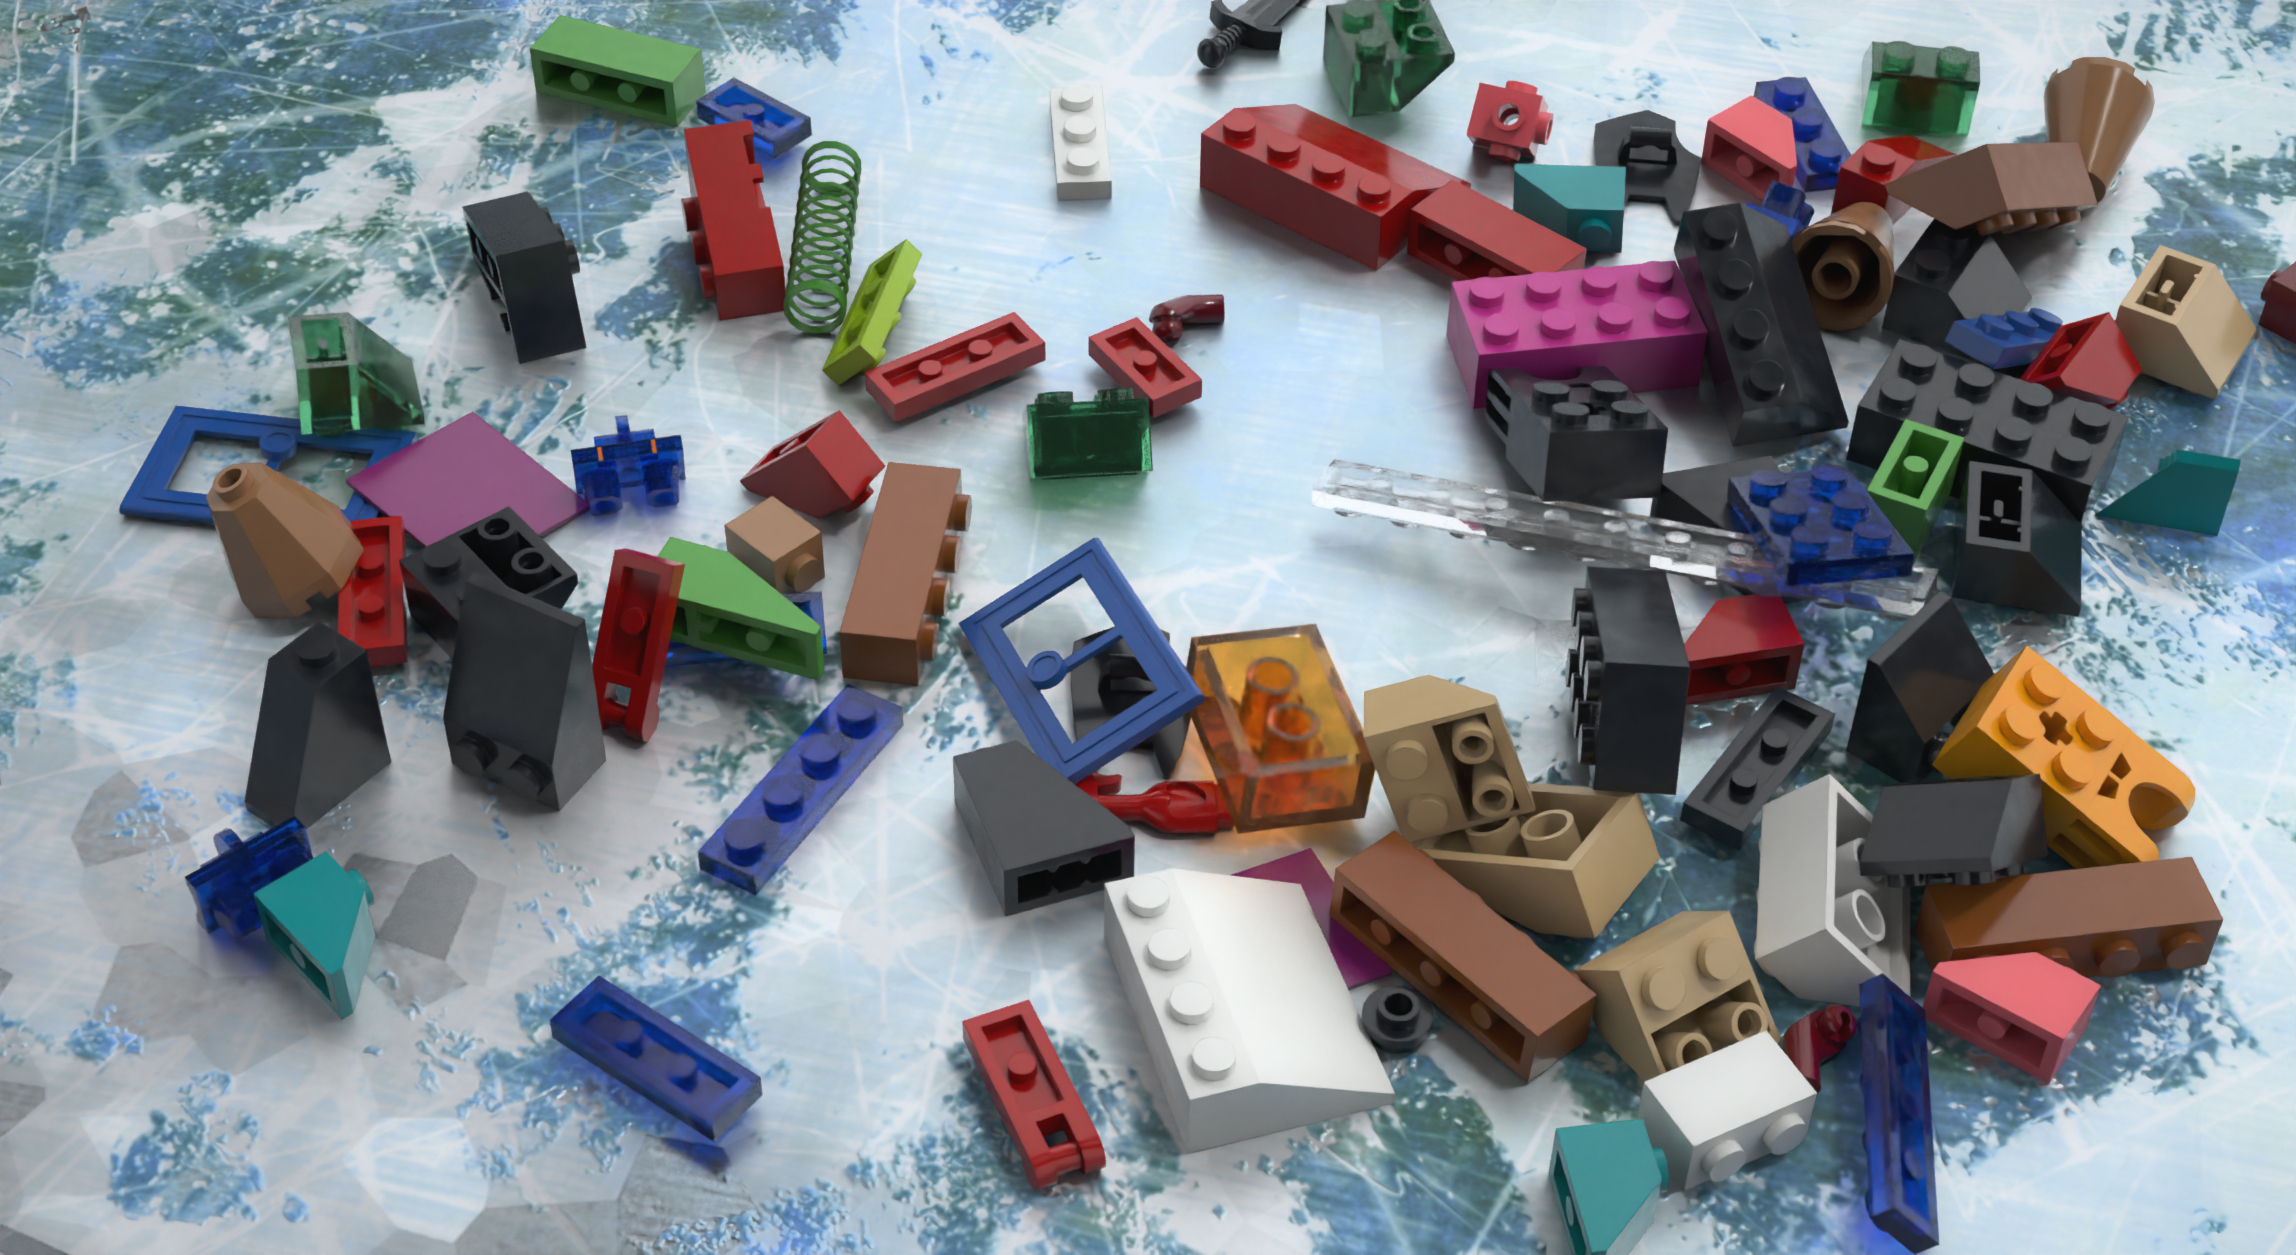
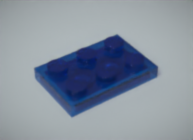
(1819, 526)

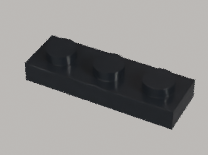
(1757, 767)

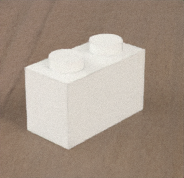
(1727, 1110)

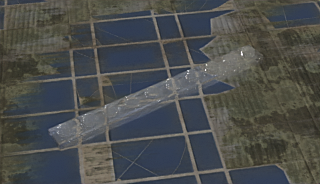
(1596, 534)

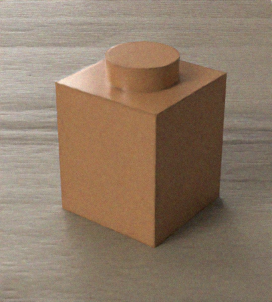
(777, 546)

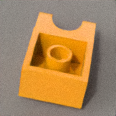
(2091, 766)

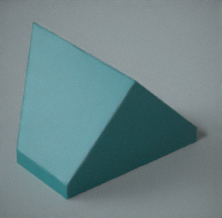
(2183, 494)

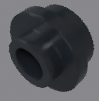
(1394, 1032)

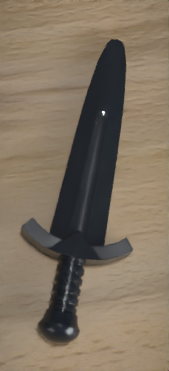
(1247, 25)

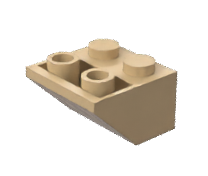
(2185, 323)
(1443, 756)
(1677, 993)

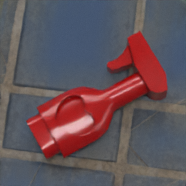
(1166, 806)

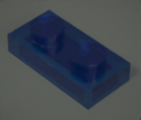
(774, 124)

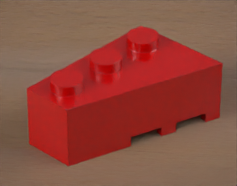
(731, 223)

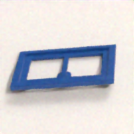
(277, 441)
(1021, 686)

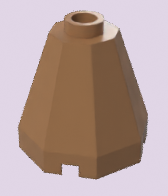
(280, 540)

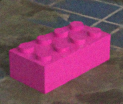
(1549, 323)

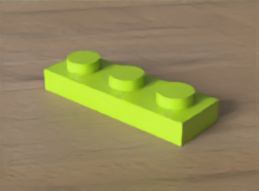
(873, 313)

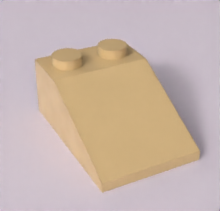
(1555, 866)

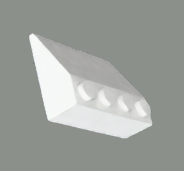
(1239, 1005)

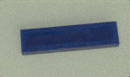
(800, 789)
(1897, 1115)

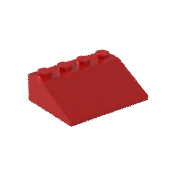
(1317, 179)

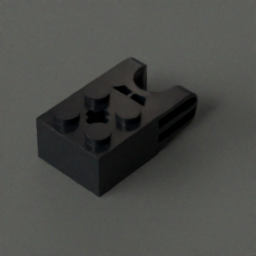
(1577, 435)

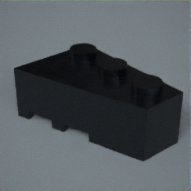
(531, 270)

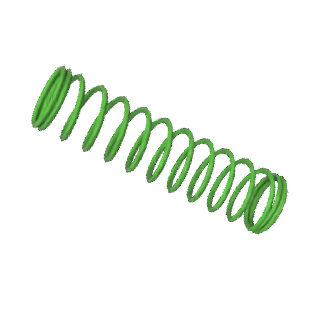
(827, 190)

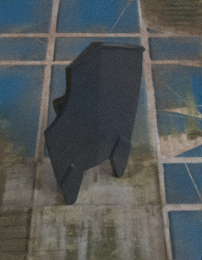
(1653, 158)
(1113, 684)

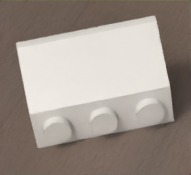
(1816, 916)

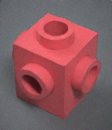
(1497, 107)

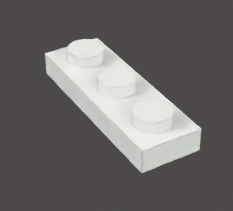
(1080, 143)

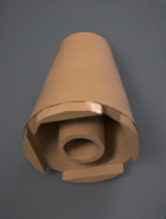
(2100, 109)
(1847, 265)

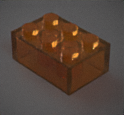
(1279, 729)

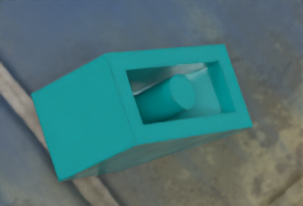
(1574, 202)
(321, 927)
(1606, 1185)

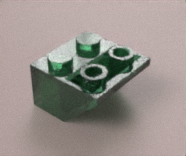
(1383, 52)
(350, 377)
(1087, 436)

